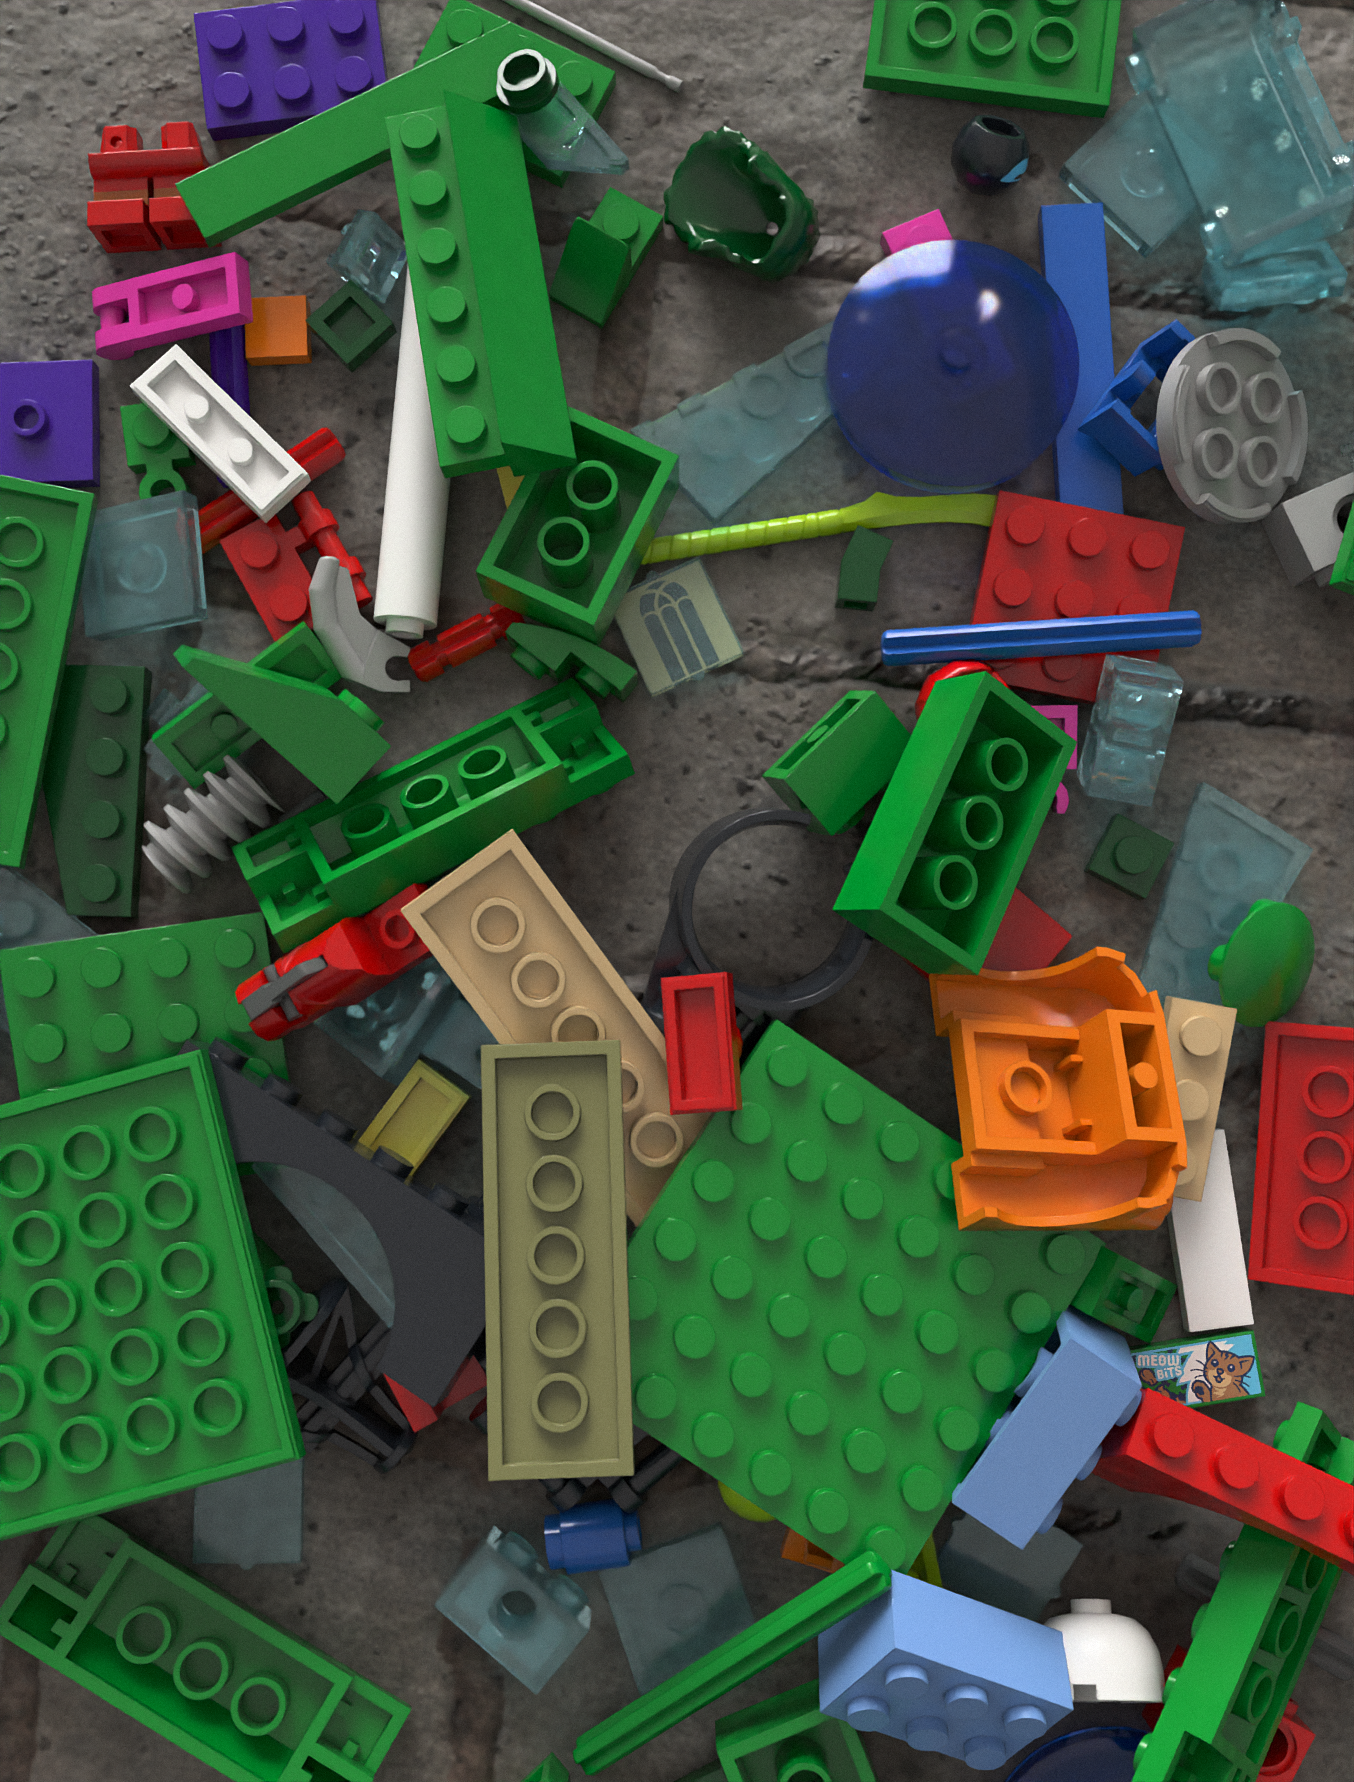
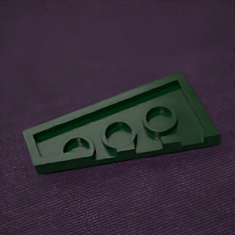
(98, 787)

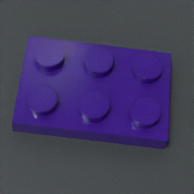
(285, 62)

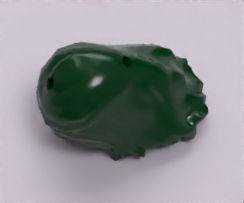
(728, 197)

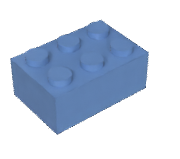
(1052, 1428)
(944, 1673)

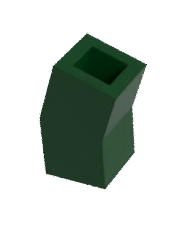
(861, 570)

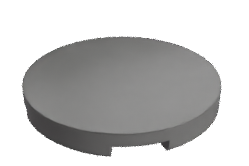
(1231, 426)

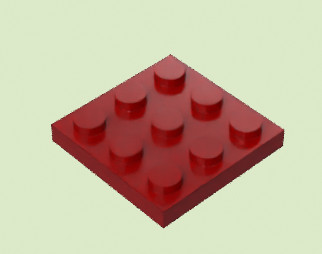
(1070, 563)

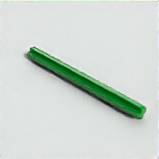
(734, 1662)

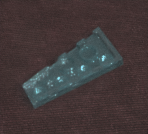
(1218, 873)

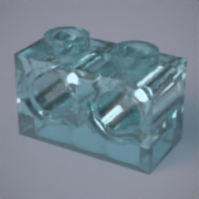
(1129, 729)

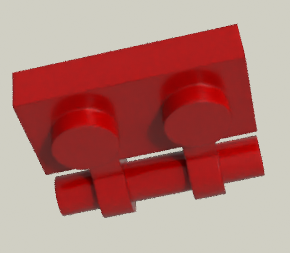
(273, 570)

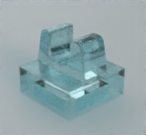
(369, 255)

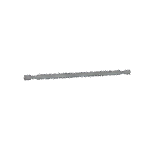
(596, 42)

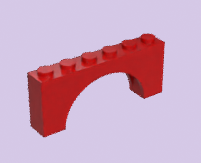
(1210, 1465)

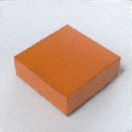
(279, 331)

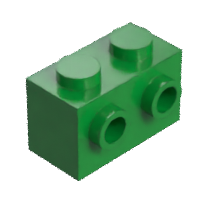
(841, 762)

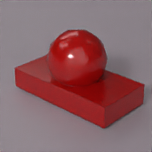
(702, 1043)

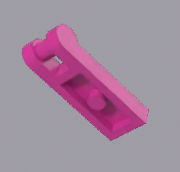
(172, 305)

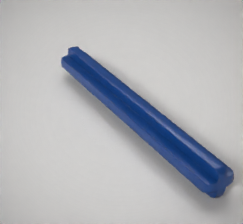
(1041, 638)

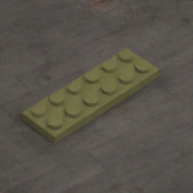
(556, 1261)

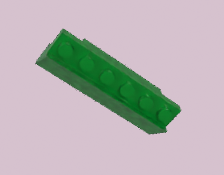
(479, 290)
(430, 813)
(1248, 1638)
(196, 1661)

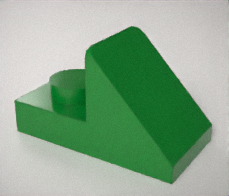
(604, 256)
(1124, 1295)

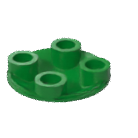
(1264, 962)

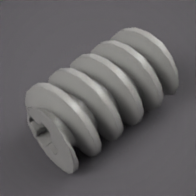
(208, 824)

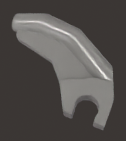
(348, 638)

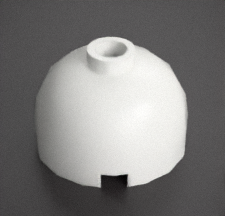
(1109, 1655)

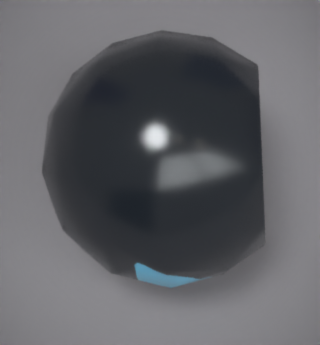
(990, 155)

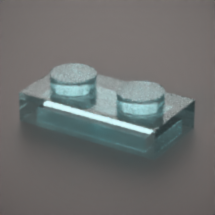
(1283, 277)

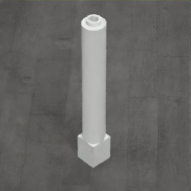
(413, 500)

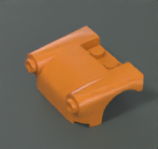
(1061, 1097)

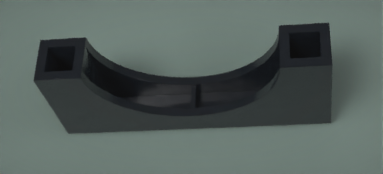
(424, 1231)

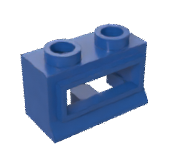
(1111, 417)

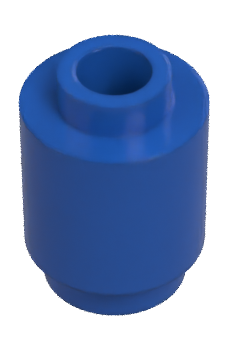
(592, 1537)

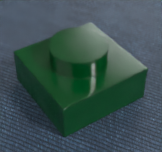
(351, 326)
(1129, 857)

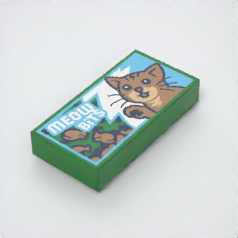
(1202, 1367)

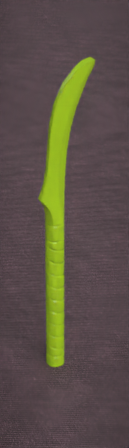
(875, 512)

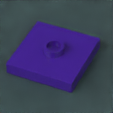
(50, 422)

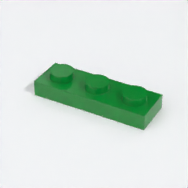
(210, 730)

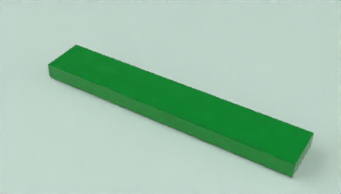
(337, 141)

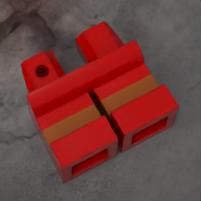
(137, 190)

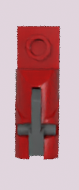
(334, 969)

